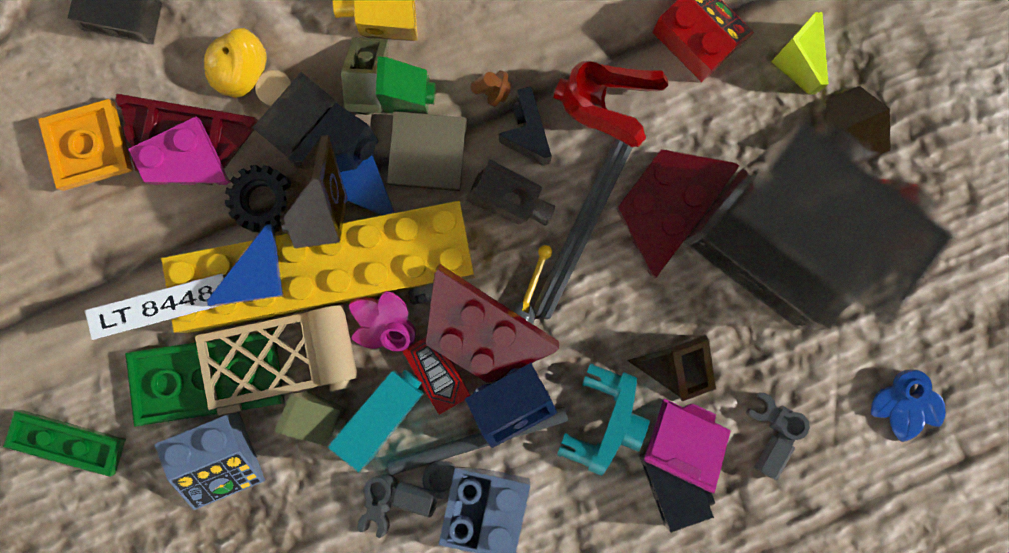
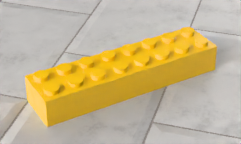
(372, 257)

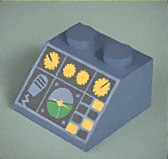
(210, 461)

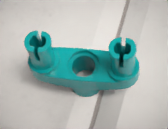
(623, 428)

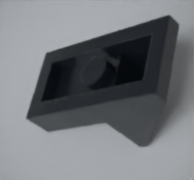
(530, 138)

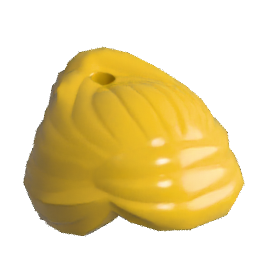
(234, 62)

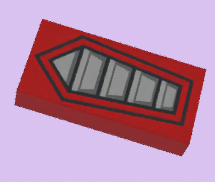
(437, 376)

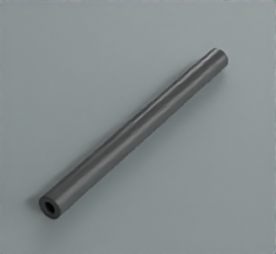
(460, 446)

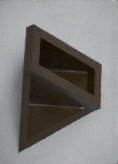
(863, 119)
(681, 367)

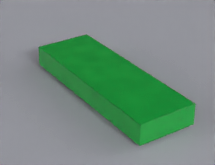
(64, 443)

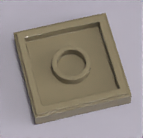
(427, 151)

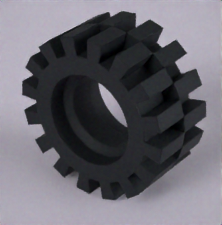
(241, 191)

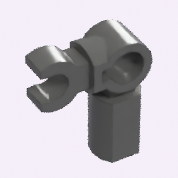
(790, 427)
(385, 490)

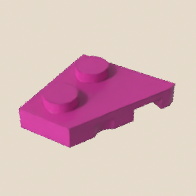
(179, 156)

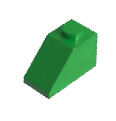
(403, 87)

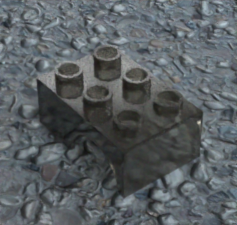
(821, 231)

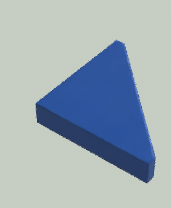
(366, 188)
(254, 274)

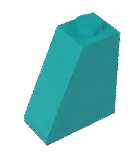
(377, 419)

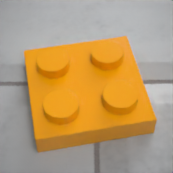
(85, 145)

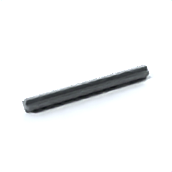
(582, 229)

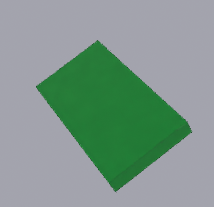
(170, 386)

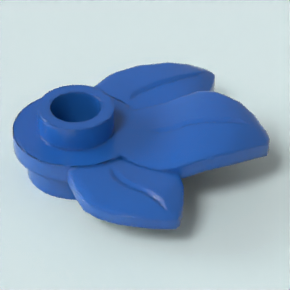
(906, 410)

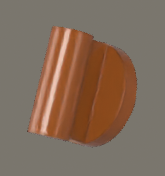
(493, 85)

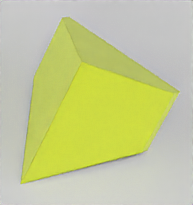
(805, 56)

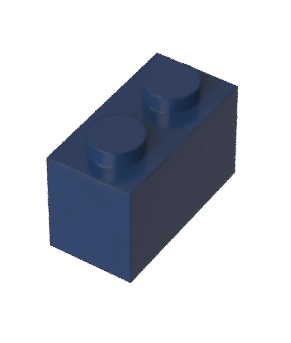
(510, 405)

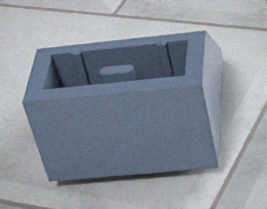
(484, 511)

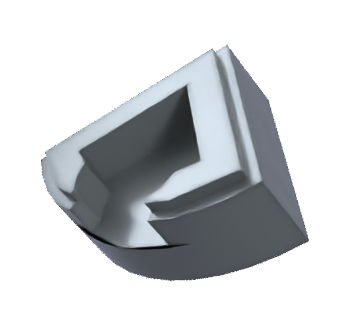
(420, 294)

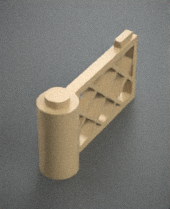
(326, 347)

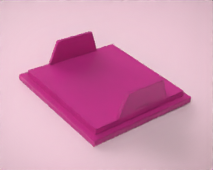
(688, 444)

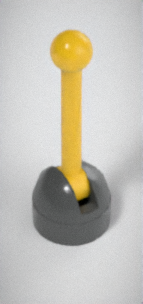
(523, 308)

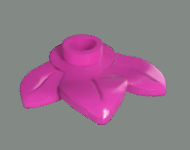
(382, 322)

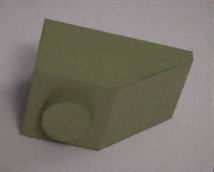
(360, 75)
(311, 418)

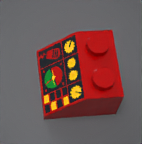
(701, 34)

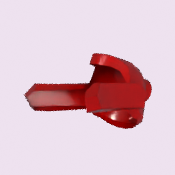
(588, 88)

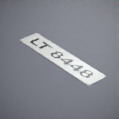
(151, 307)

